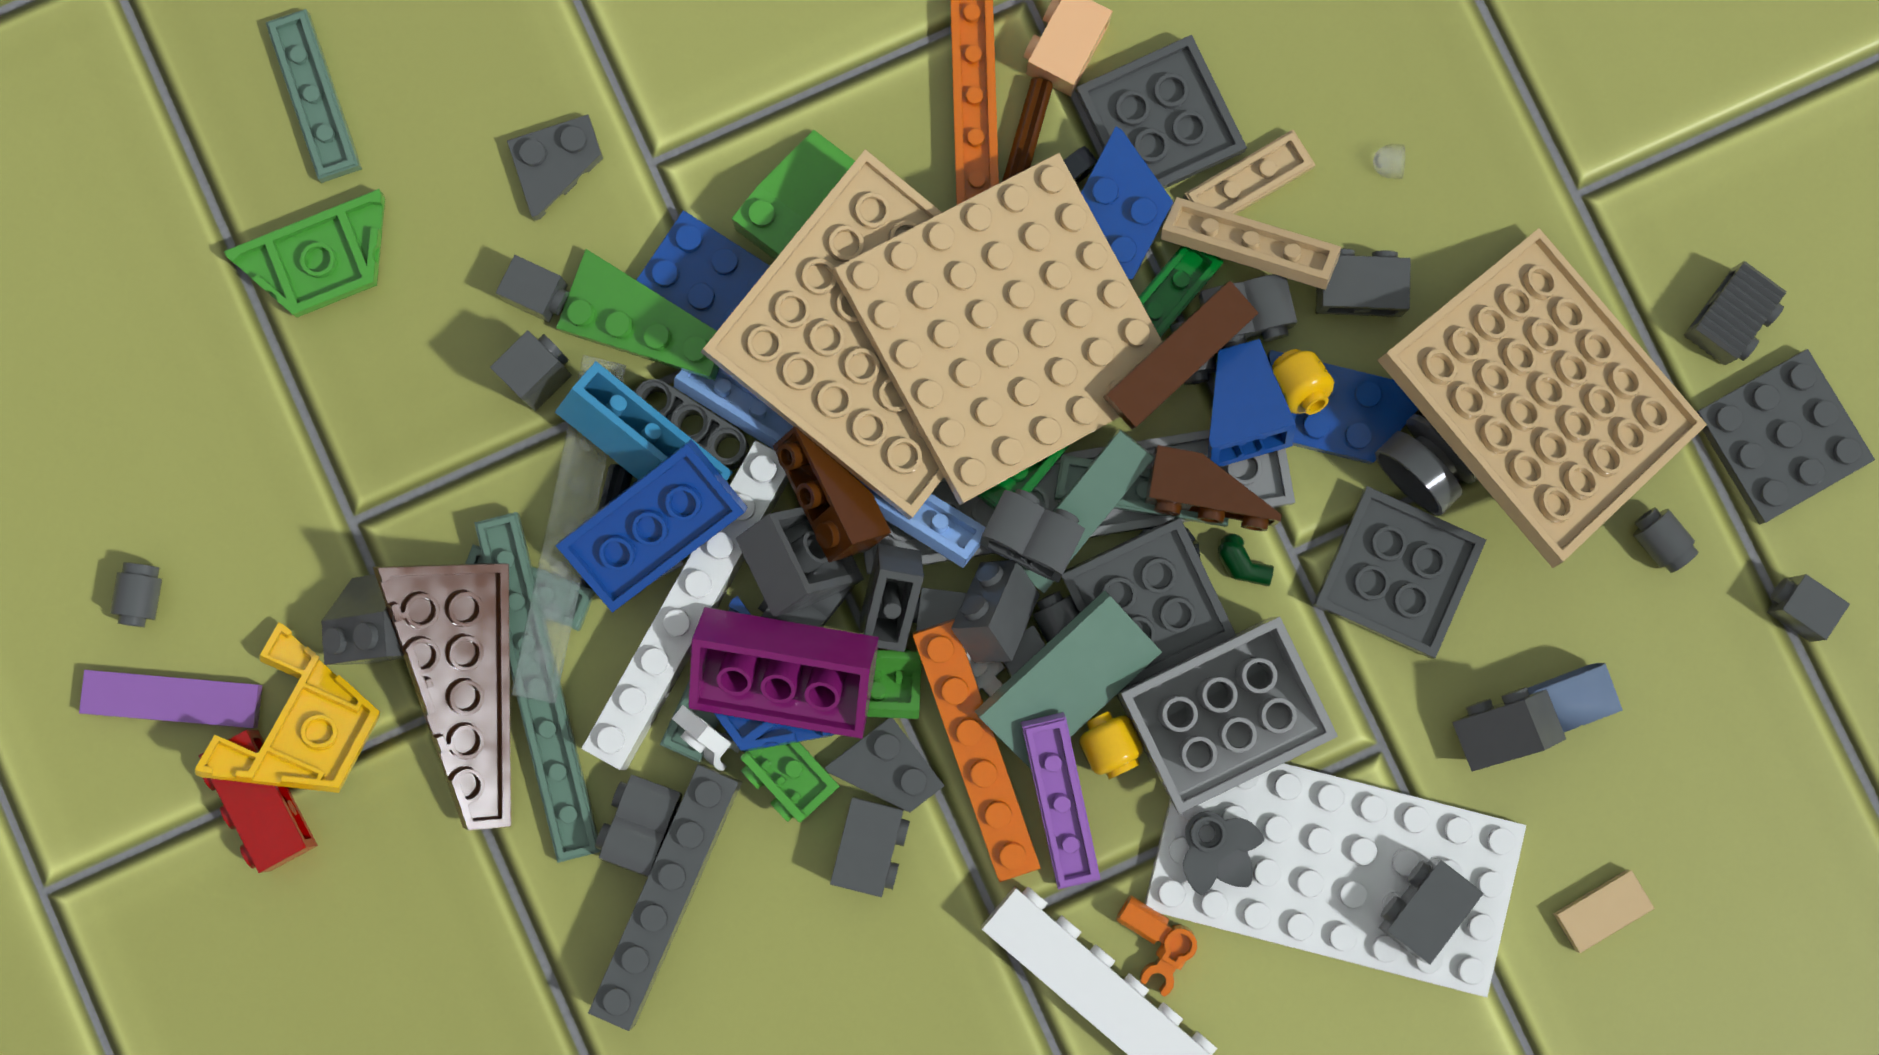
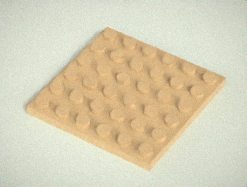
(1002, 325)
(808, 354)
(1543, 396)

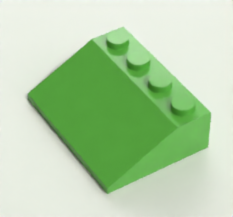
(791, 194)

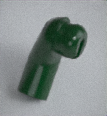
(1238, 563)

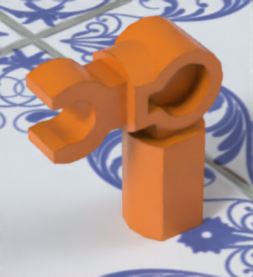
(1177, 940)

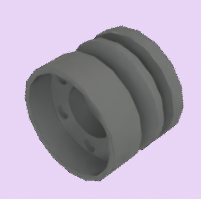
(1424, 466)

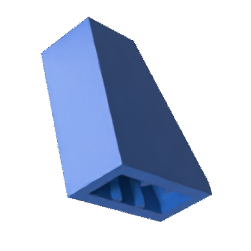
(1247, 407)

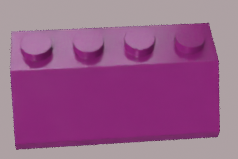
(782, 672)

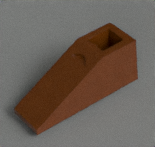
(1198, 485)
(834, 501)

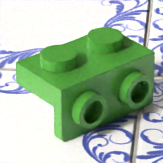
(896, 685)
(791, 777)

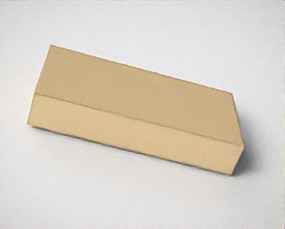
(1603, 911)

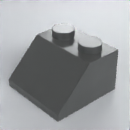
(792, 563)
(359, 626)

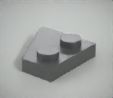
(554, 160)
(888, 768)

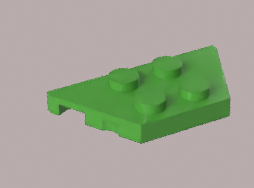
(318, 256)

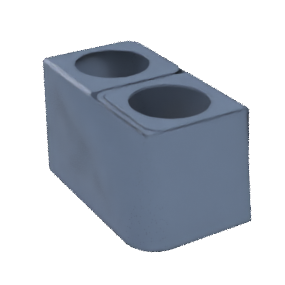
(1581, 695)

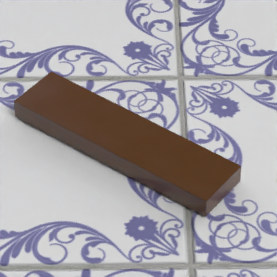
(1180, 355)

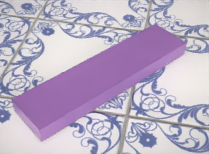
(170, 699)
(1060, 800)

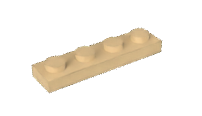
(1251, 243)

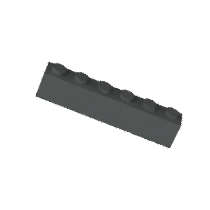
(665, 897)

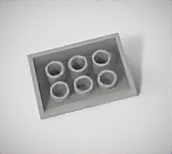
(1227, 714)

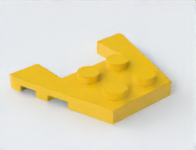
(314, 734)

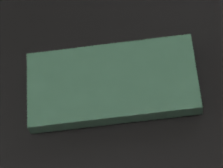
(1071, 673)

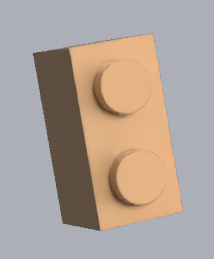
(1067, 42)

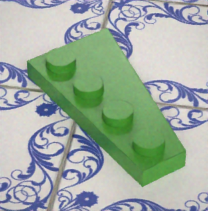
(632, 318)

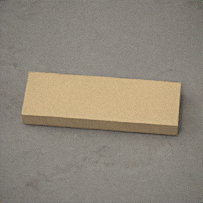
(1254, 176)

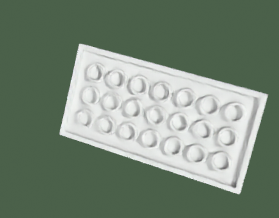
(1335, 863)

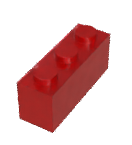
(262, 815)

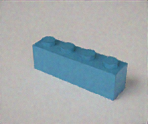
(623, 423)

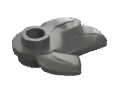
(1224, 855)

